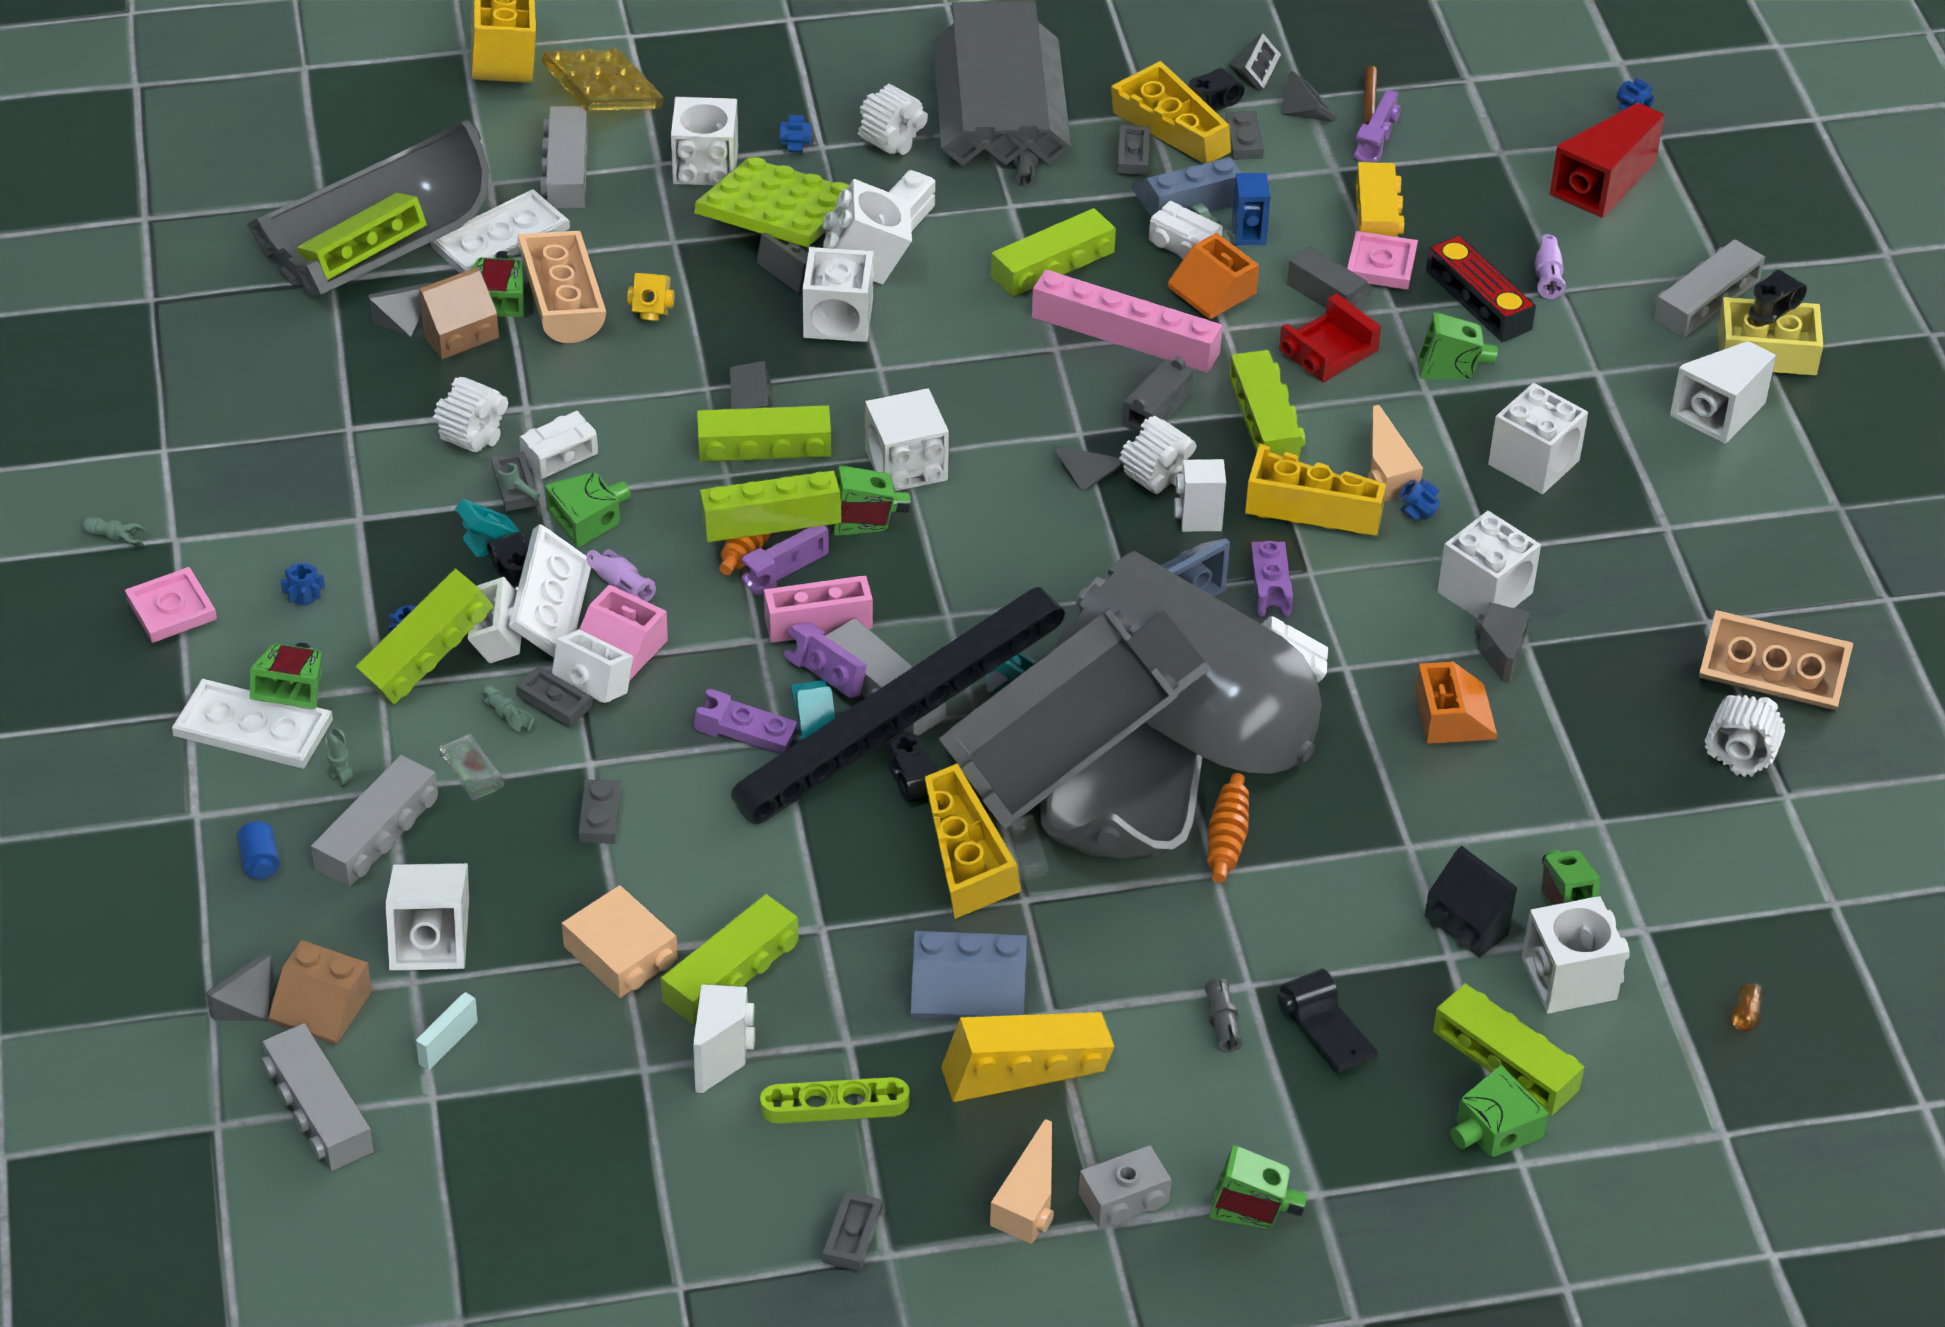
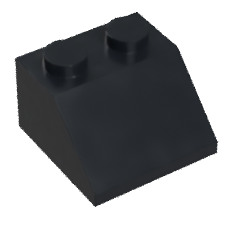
(1471, 902)

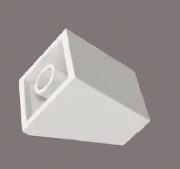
(1723, 389)
(427, 916)

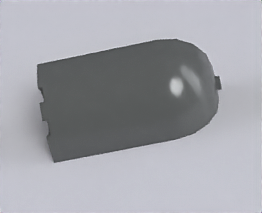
(444, 174)
(1257, 700)
(1128, 800)

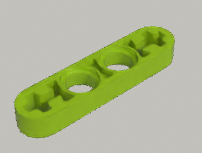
(834, 1094)

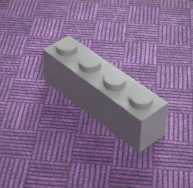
(565, 156)
(1701, 292)
(881, 668)
(374, 821)
(317, 1097)

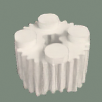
(891, 119)
(470, 415)
(1156, 454)
(1745, 734)

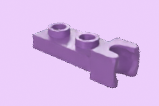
(1379, 128)
(784, 558)
(1271, 577)
(826, 659)
(744, 723)

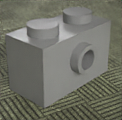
(1125, 1187)

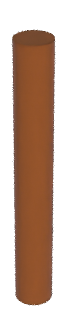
(1369, 94)

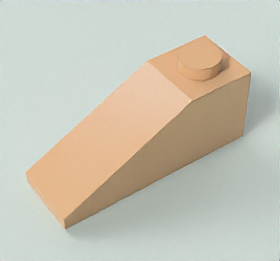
(1390, 456)
(1025, 1196)

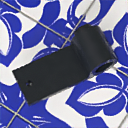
(1315, 1009)

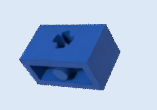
(1251, 208)

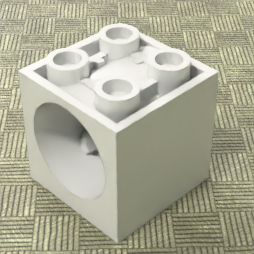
(704, 140)
(870, 221)
(838, 294)
(1537, 438)
(907, 439)
(1488, 565)
(1574, 954)

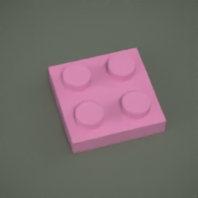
(1383, 259)
(170, 604)

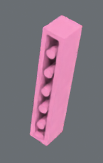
(1126, 320)

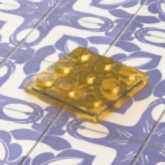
(602, 79)

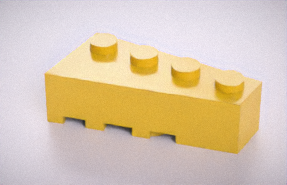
(1313, 494)
(971, 849)
(1023, 1051)

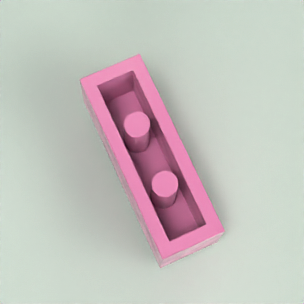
(820, 603)

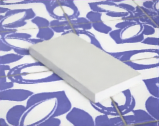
(499, 230)
(549, 590)
(267, 730)

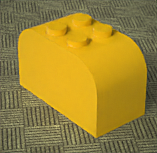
(503, 40)

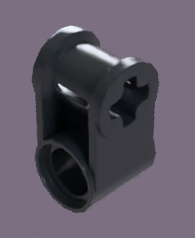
(1218, 89)
(1776, 297)
(508, 556)
(910, 765)

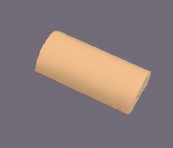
(563, 285)
(1776, 660)

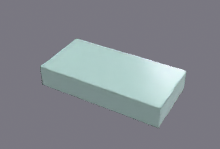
(446, 1030)

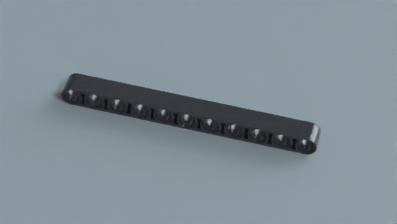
(897, 705)

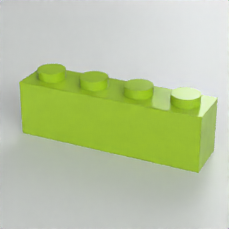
(364, 234)
(1054, 249)
(1265, 403)
(764, 433)
(770, 506)
(425, 636)
(731, 955)
(1498, 1038)

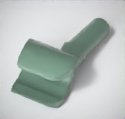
(512, 480)

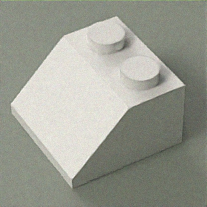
(721, 1034)

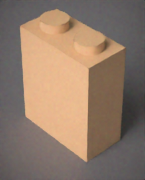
(620, 941)

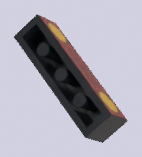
(1480, 288)

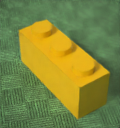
(1378, 199)

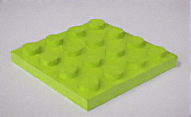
(772, 201)

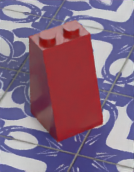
(1607, 159)

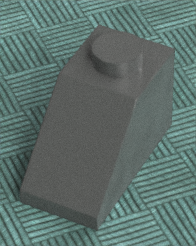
(1502, 637)

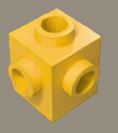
(645, 285)

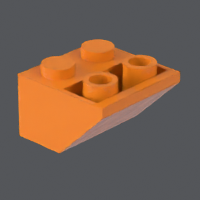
(1215, 276)
(1452, 704)

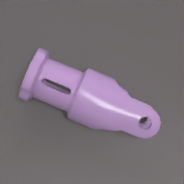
(1549, 268)
(621, 574)

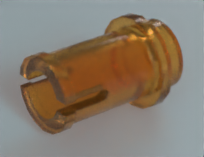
(1746, 1013)

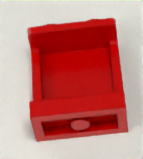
(1332, 340)

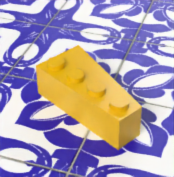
(1173, 113)

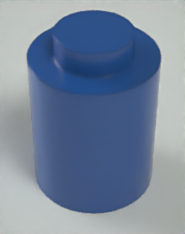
(258, 850)

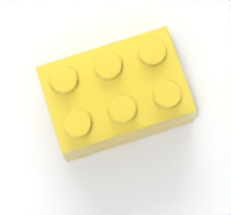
(1792, 338)

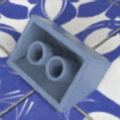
(1205, 184)
(1203, 566)
(967, 975)

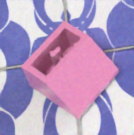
(627, 625)

